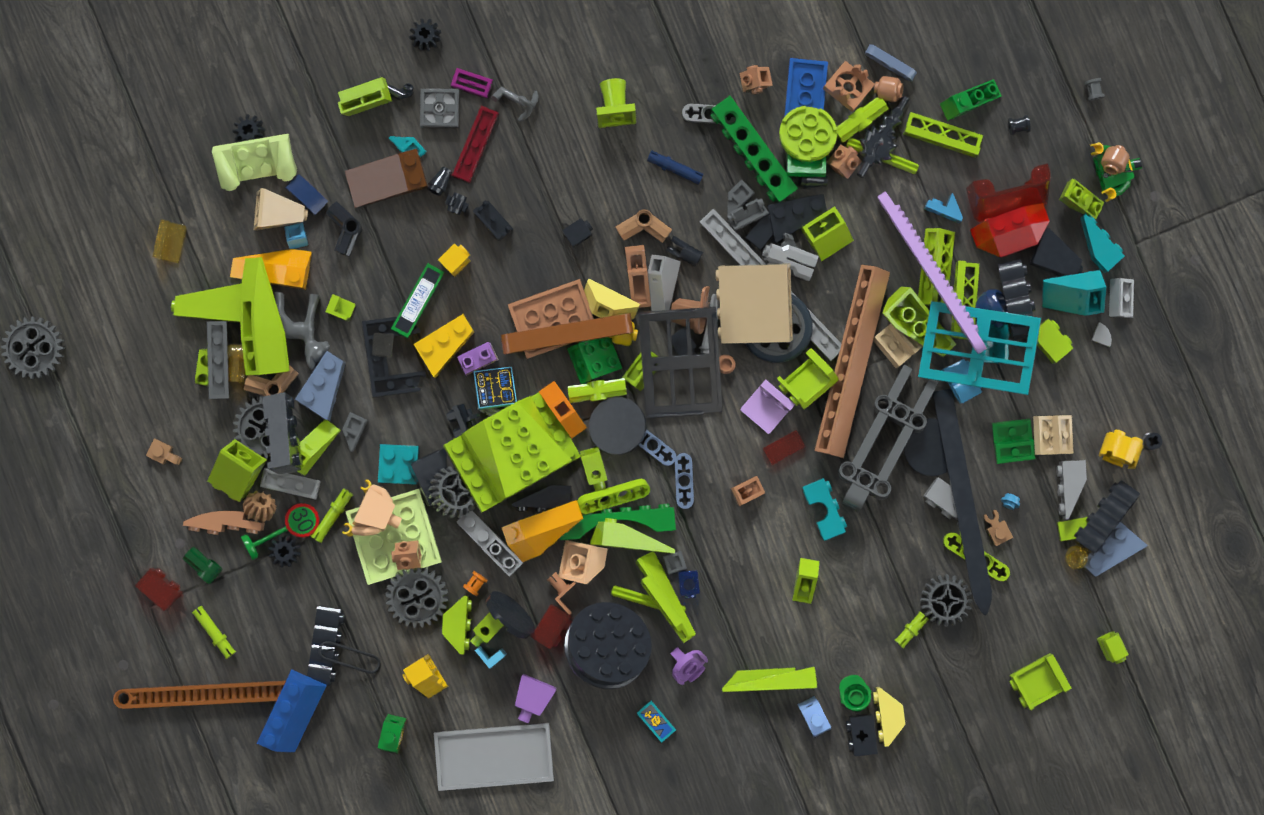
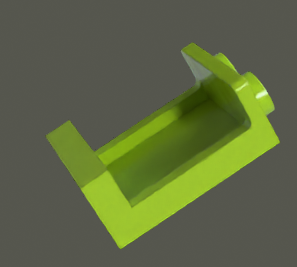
(808, 380)
(1039, 681)

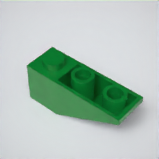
(970, 99)

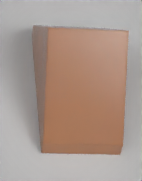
(747, 491)

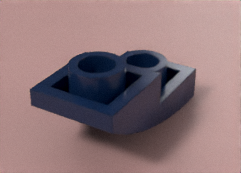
(306, 194)

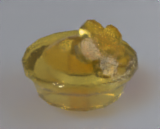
(1076, 557)

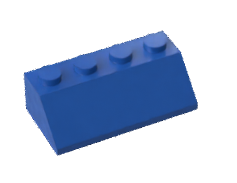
(291, 713)

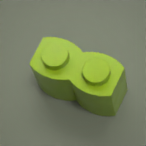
(1113, 647)

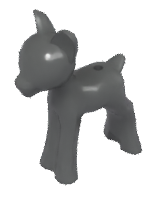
(303, 330)

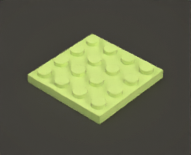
(377, 549)

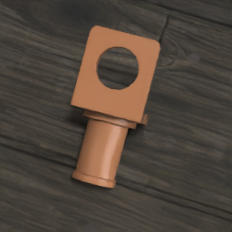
(562, 588)

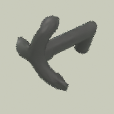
(521, 100)

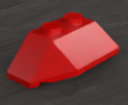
(1011, 230)

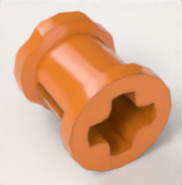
(475, 583)

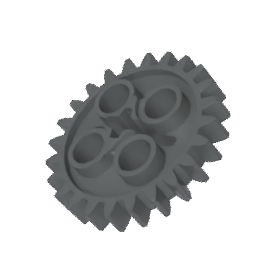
(43, 360)
(256, 443)
(408, 581)

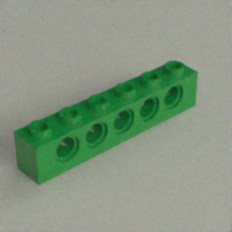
(729, 107)

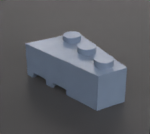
(322, 386)

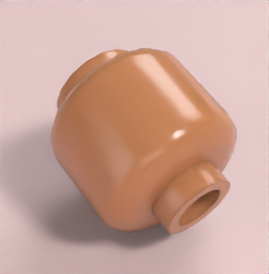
(889, 88)
(1115, 160)

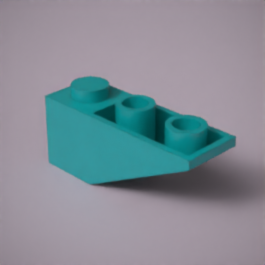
(1100, 247)

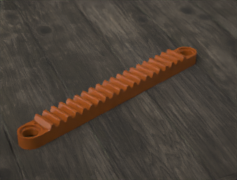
(200, 694)

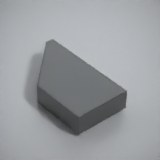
(738, 196)
(353, 429)

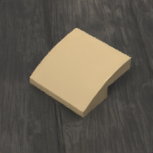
(896, 345)
(1053, 434)

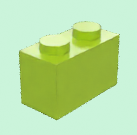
(1052, 342)

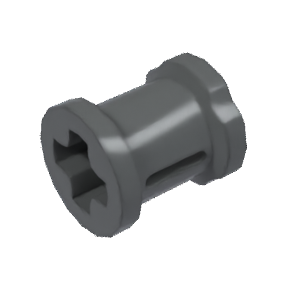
(1094, 89)

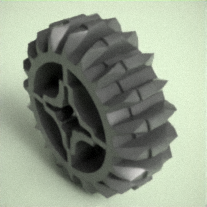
(439, 491)
(946, 608)

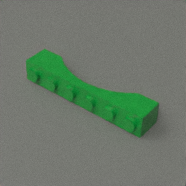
(658, 519)

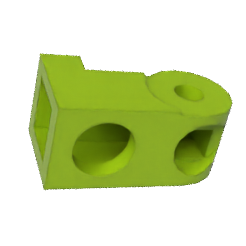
(202, 368)

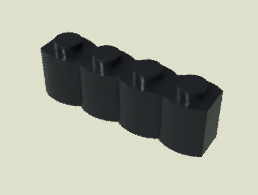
(1016, 294)
(1107, 517)
(326, 629)

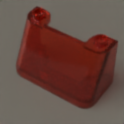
(989, 204)

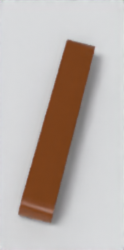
(567, 333)

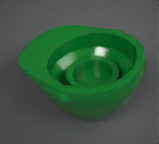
(854, 693)

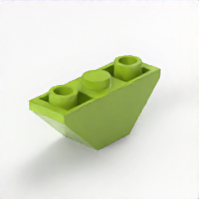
(1081, 199)
(457, 624)

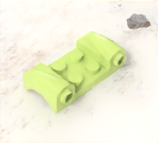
(254, 160)

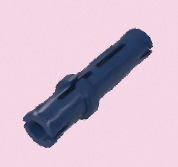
(679, 169)

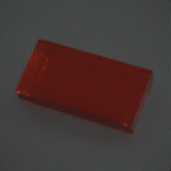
(784, 447)

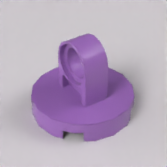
(688, 666)

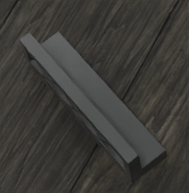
(217, 360)

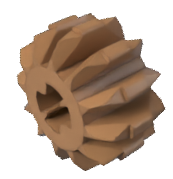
(259, 506)

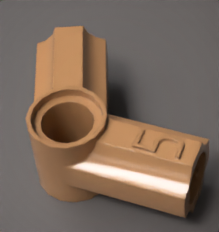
(633, 226)
(262, 386)

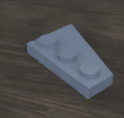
(1117, 547)

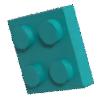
(394, 461)

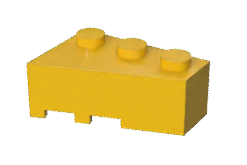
(441, 345)
(425, 677)

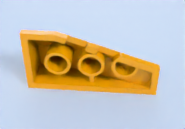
(283, 267)
(534, 534)

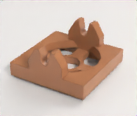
(841, 94)

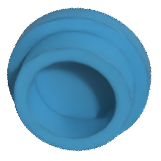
(1010, 501)

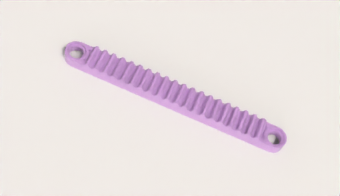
(933, 272)

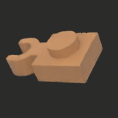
(998, 531)

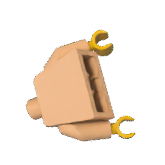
(373, 512)

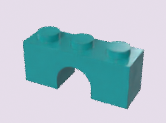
(820, 492)

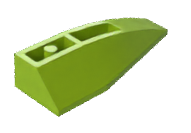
(260, 323)

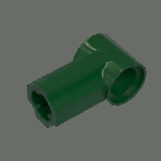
(206, 568)

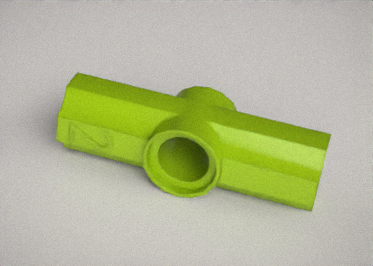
(861, 119)
(597, 390)

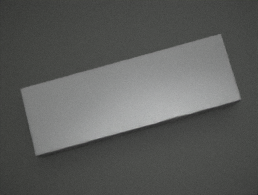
(290, 484)

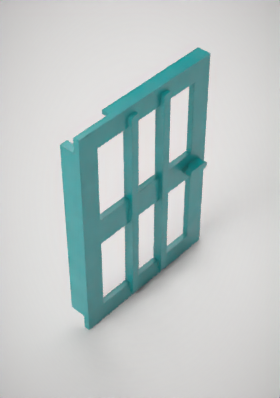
(976, 364)

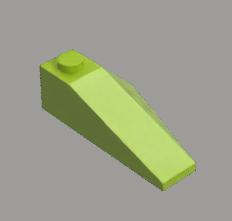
(910, 317)
(619, 535)

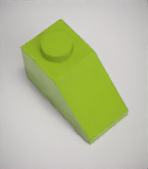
(806, 580)

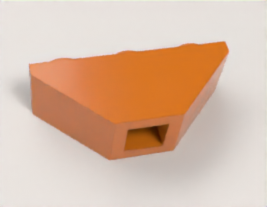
(562, 409)

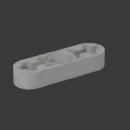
(704, 120)

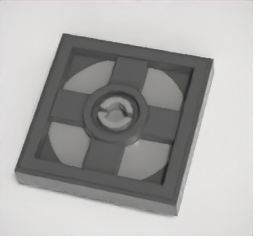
(439, 108)

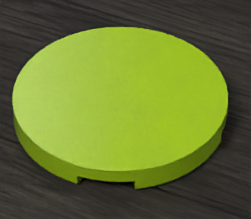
(808, 133)

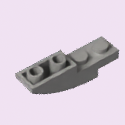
(490, 543)

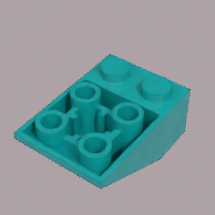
(1075, 293)

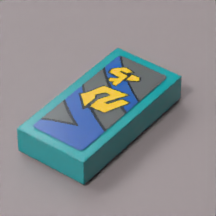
(656, 721)

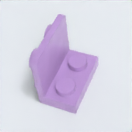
(767, 406)

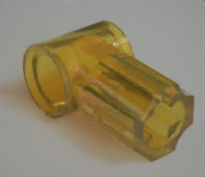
(236, 367)

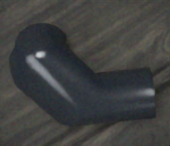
(402, 93)

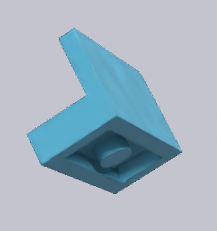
(490, 661)

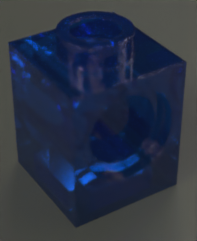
(684, 575)

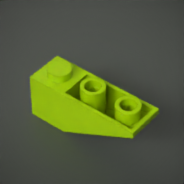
(315, 444)

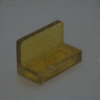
(169, 241)

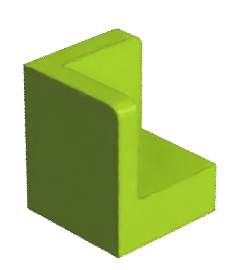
(340, 308)

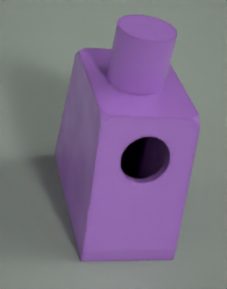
(533, 697)

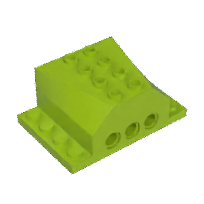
(511, 451)

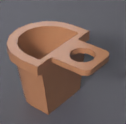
(696, 324)

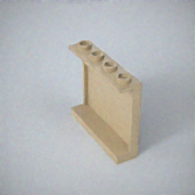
(755, 303)

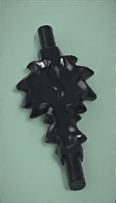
(879, 143)

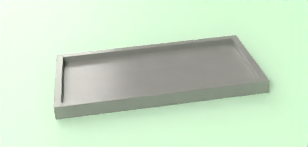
(493, 756)

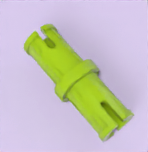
(911, 630)

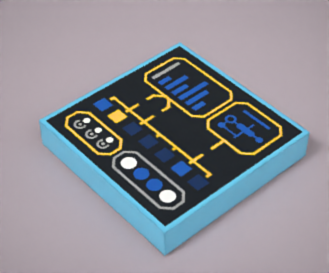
(495, 388)

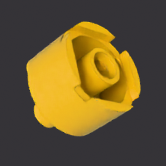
(1121, 449)

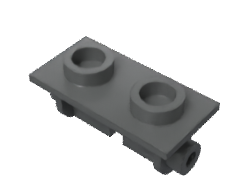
(741, 218)

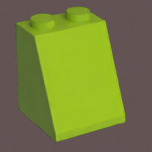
(236, 470)

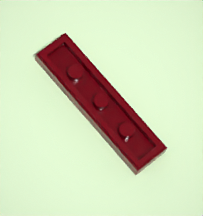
(475, 144)

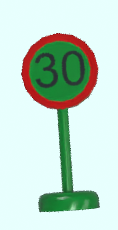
(299, 520)

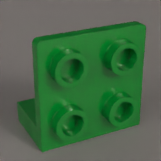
(594, 359)

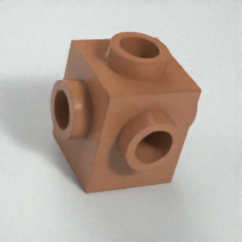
(755, 79)
(844, 161)
(407, 555)

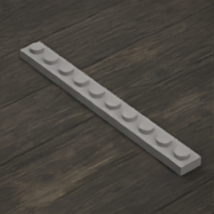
(745, 255)

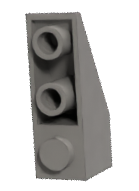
(662, 281)
(1072, 481)
(940, 495)

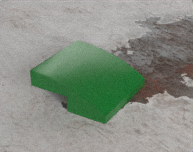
(1013, 441)

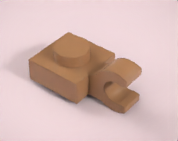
(161, 453)

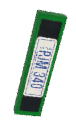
(417, 300)

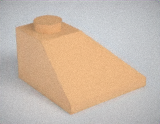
(581, 561)

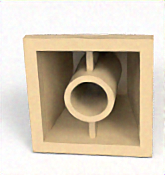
(276, 211)

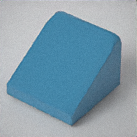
(296, 236)

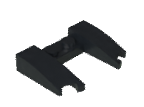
(380, 381)

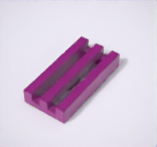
(482, 94)

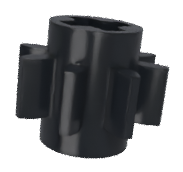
(456, 203)

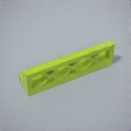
(943, 141)
(935, 243)
(959, 285)

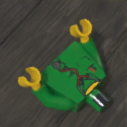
(1113, 184)

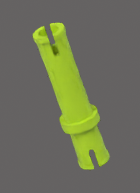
(336, 509)
(215, 634)

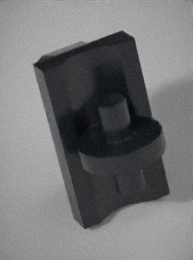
(464, 417)

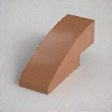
(638, 275)

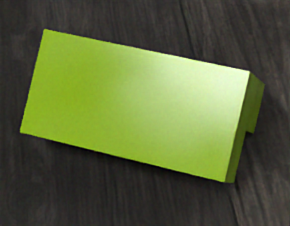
(364, 97)

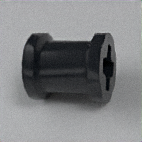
(1019, 125)
(1157, 439)

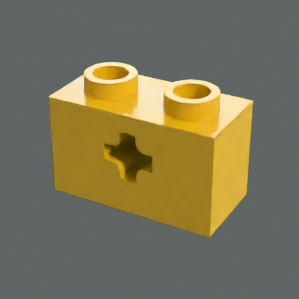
(455, 259)

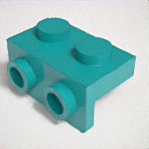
(994, 349)

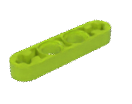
(612, 493)
(993, 574)

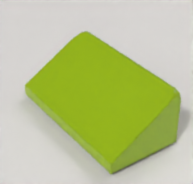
(634, 374)

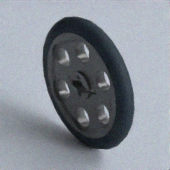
(774, 352)

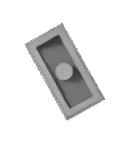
(1121, 298)

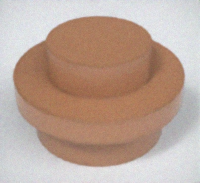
(727, 364)

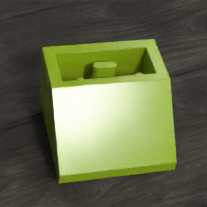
(827, 233)

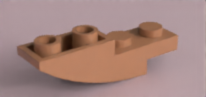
(216, 522)

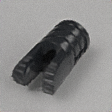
(688, 254)

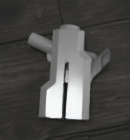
(789, 253)

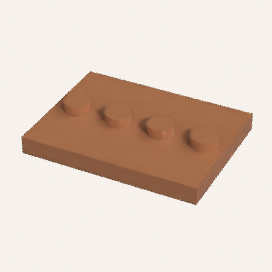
(551, 308)

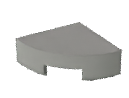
(1102, 335)

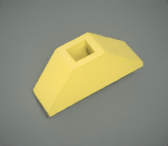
(606, 302)
(889, 715)

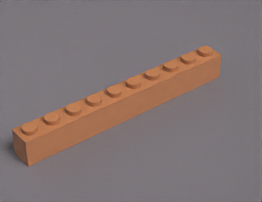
(852, 360)

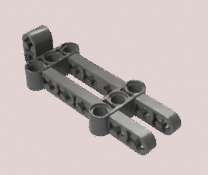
(857, 492)

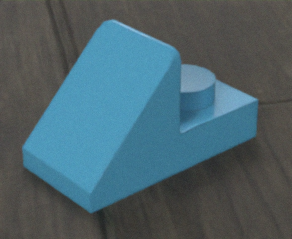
(950, 211)

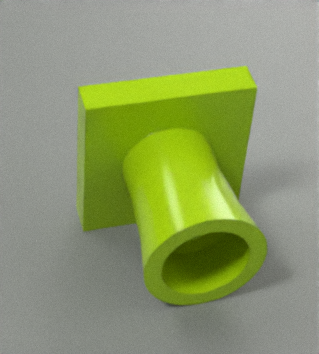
(616, 110)

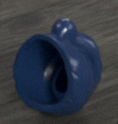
(992, 300)

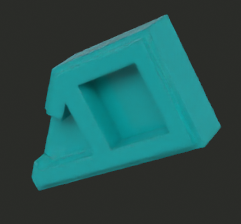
(407, 143)

